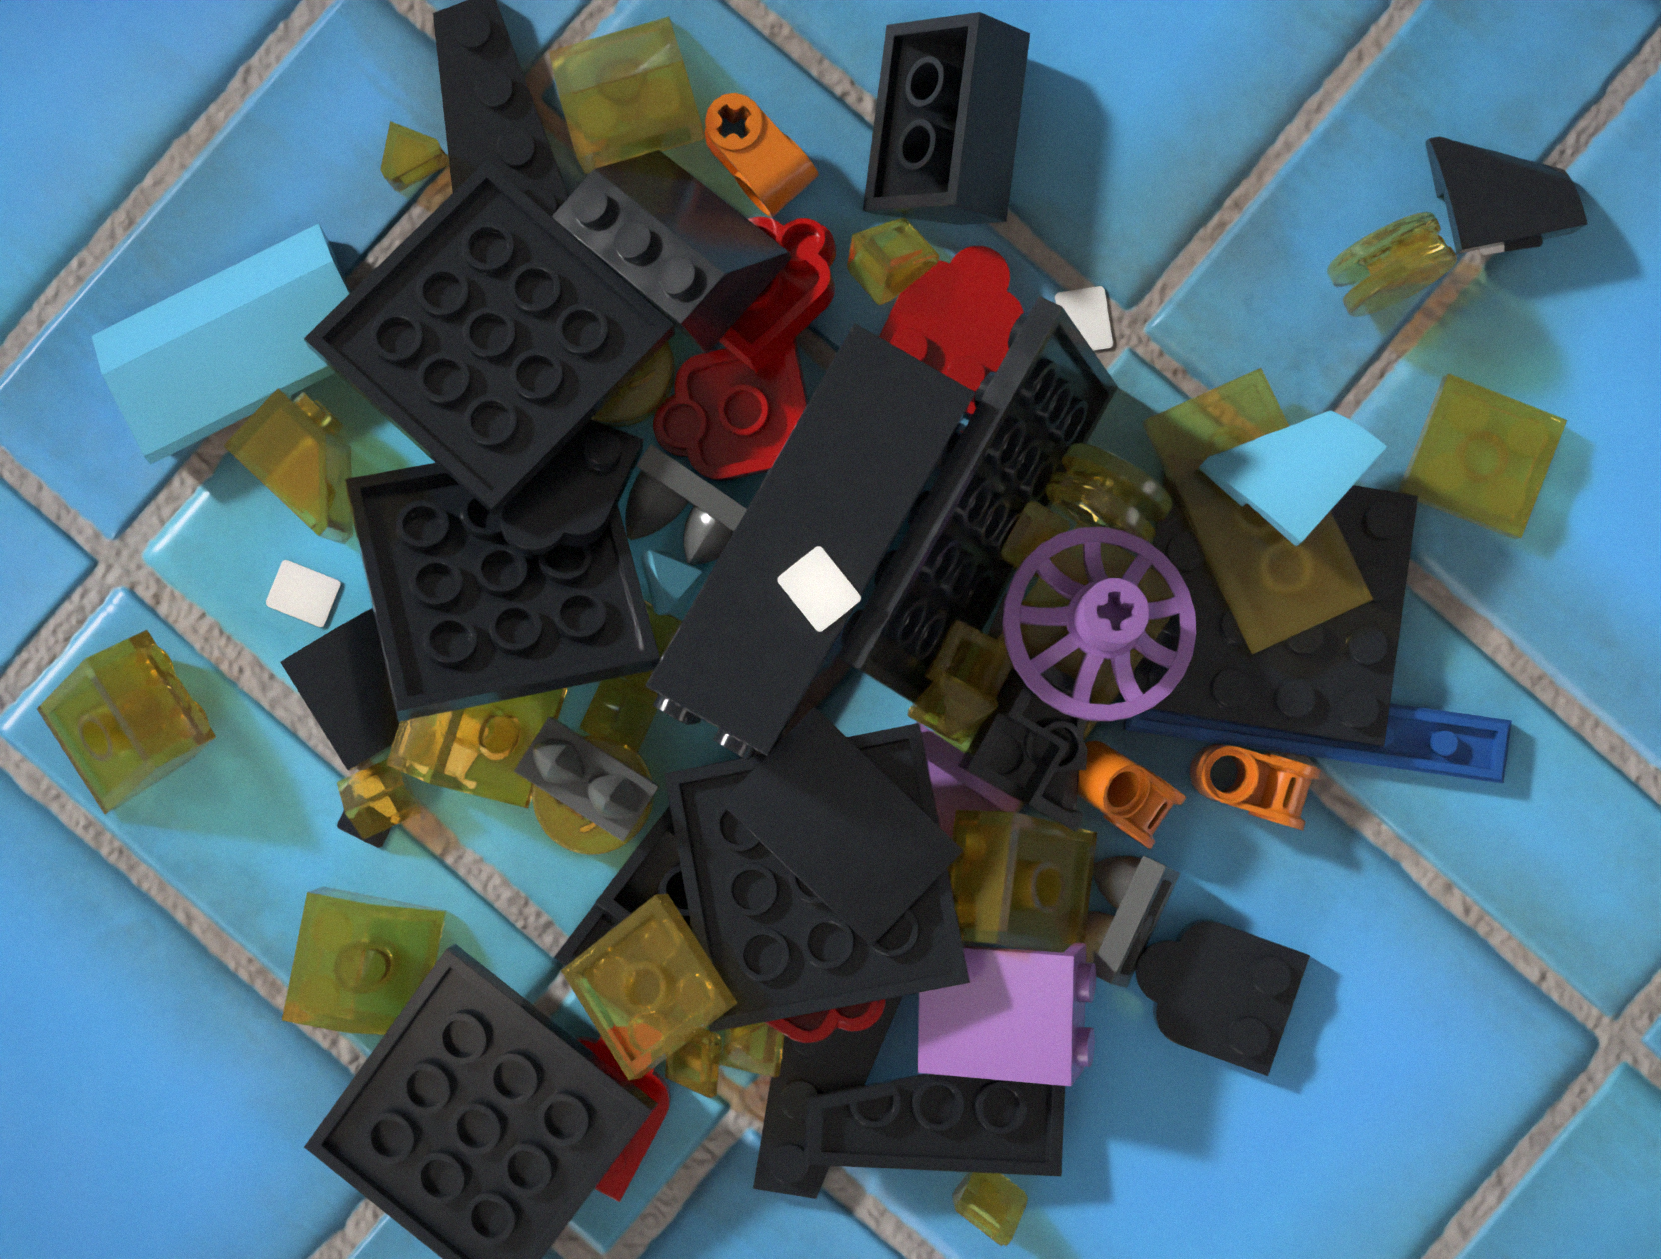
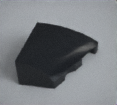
(1501, 197)
(348, 689)
(1032, 749)

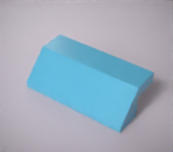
(222, 344)

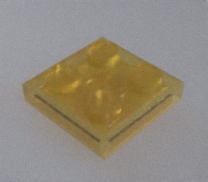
(1482, 456)
(648, 986)

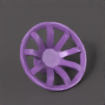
(1102, 621)

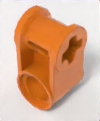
(765, 161)
(1264, 784)
(1126, 792)

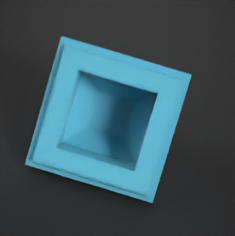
(668, 581)

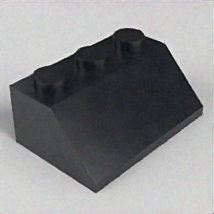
(947, 120)
(673, 243)

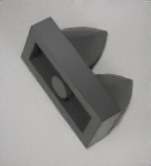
(661, 495)
(586, 778)
(1139, 893)

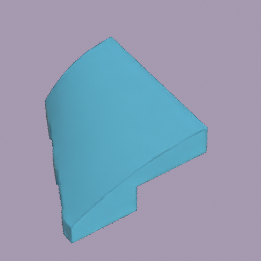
(1296, 471)

